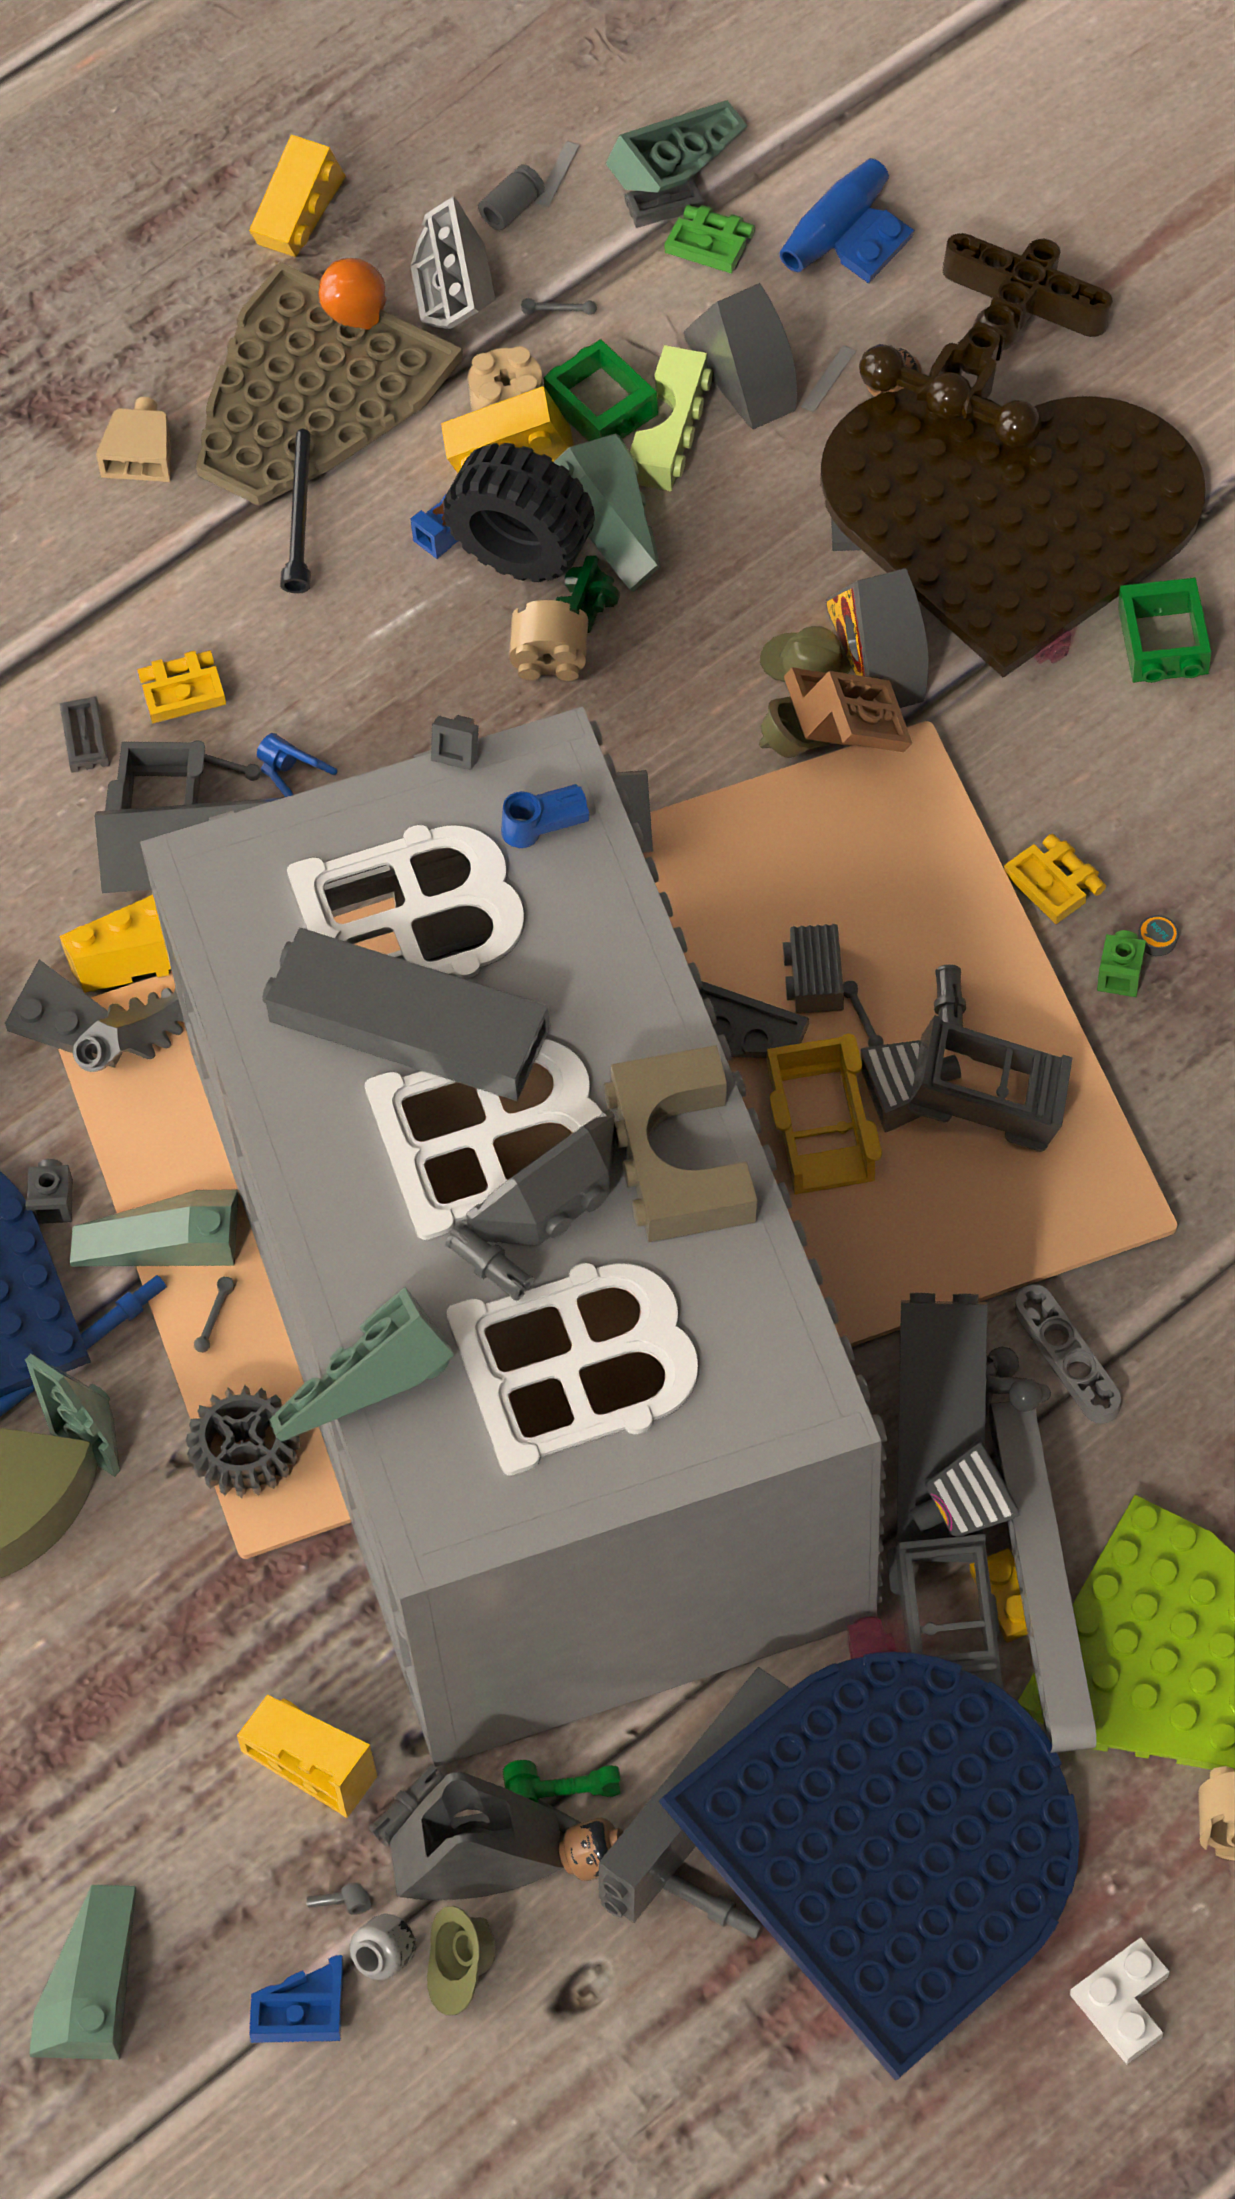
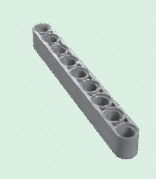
(1043, 1580)

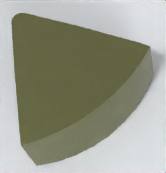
(40, 1492)

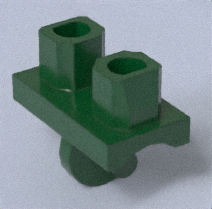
(591, 590)

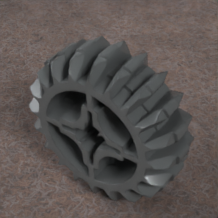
(237, 1420)

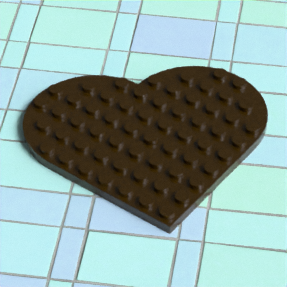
(1008, 536)

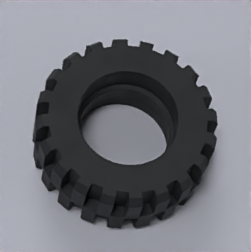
(519, 512)

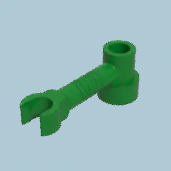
(523, 1779)

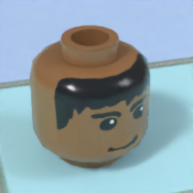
(586, 1845)

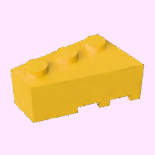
(296, 196)
(522, 420)
(117, 947)
(309, 1754)

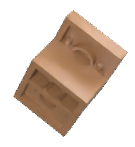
(847, 709)

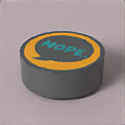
(1160, 935)

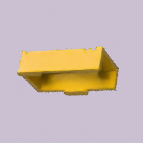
(835, 1166)

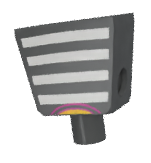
(890, 1079)
(966, 1494)

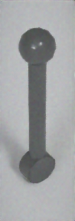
(529, 306)
(251, 771)
(850, 991)
(225, 1287)

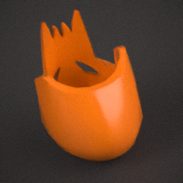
(352, 293)

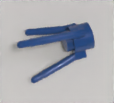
(282, 755)

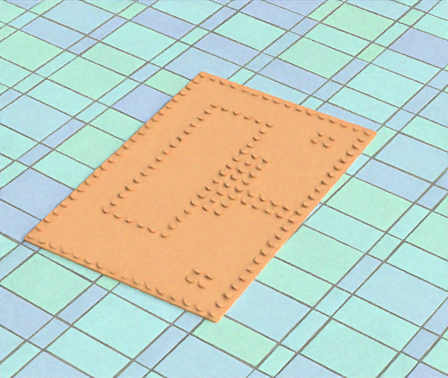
(953, 1209)

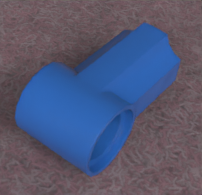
(541, 814)

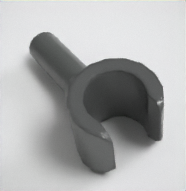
(353, 1895)

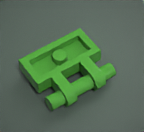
(707, 245)

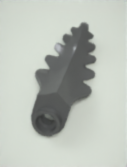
(130, 1030)

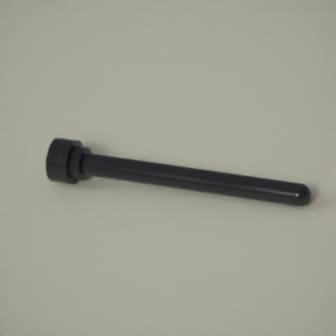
(295, 576)

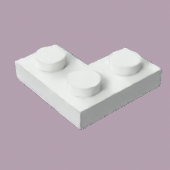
(1112, 1995)

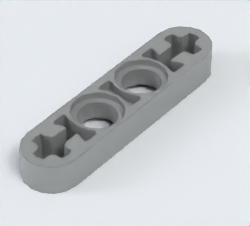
(1062, 1356)

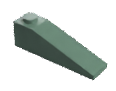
(673, 148)
(620, 519)
(392, 1356)
(76, 1411)
(86, 1992)

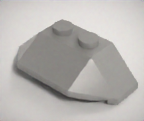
(450, 268)

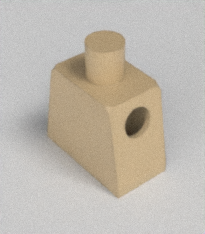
(136, 444)

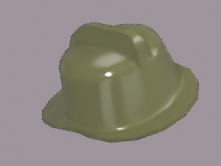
(809, 649)
(783, 730)
(458, 1955)

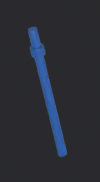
(127, 1307)

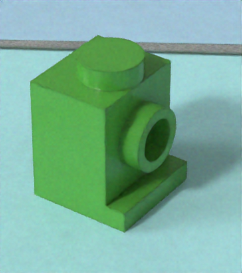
(1121, 964)

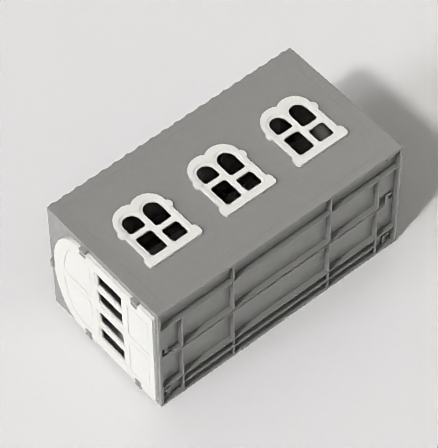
(637, 1538)

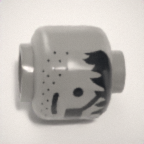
(382, 1946)

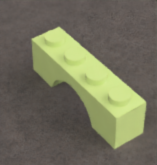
(680, 384)

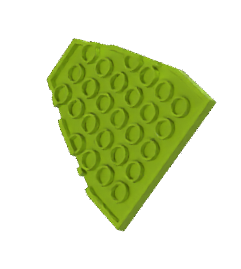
(1159, 1641)

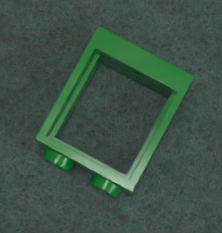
(619, 419)
(1164, 599)

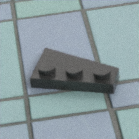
(54, 1011)
(752, 1024)

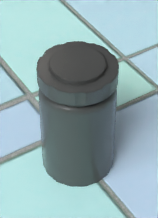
(511, 197)

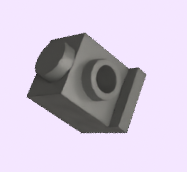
(50, 1192)

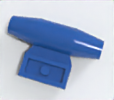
(844, 221)

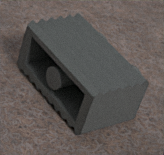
(815, 969)

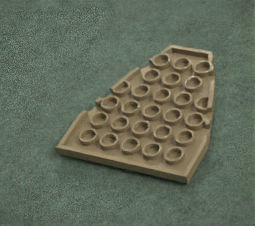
(307, 371)

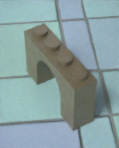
(669, 1198)

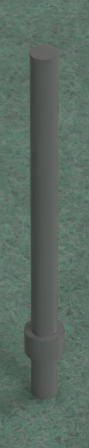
(719, 1909)

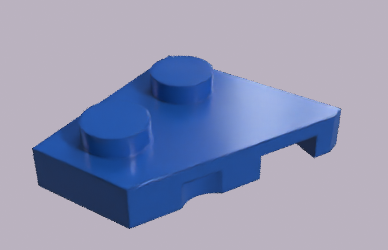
(300, 2007)

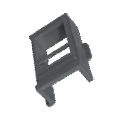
(156, 759)
(1024, 1125)
(901, 1579)

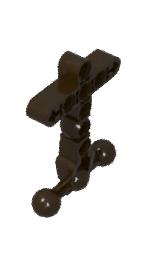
(1018, 289)

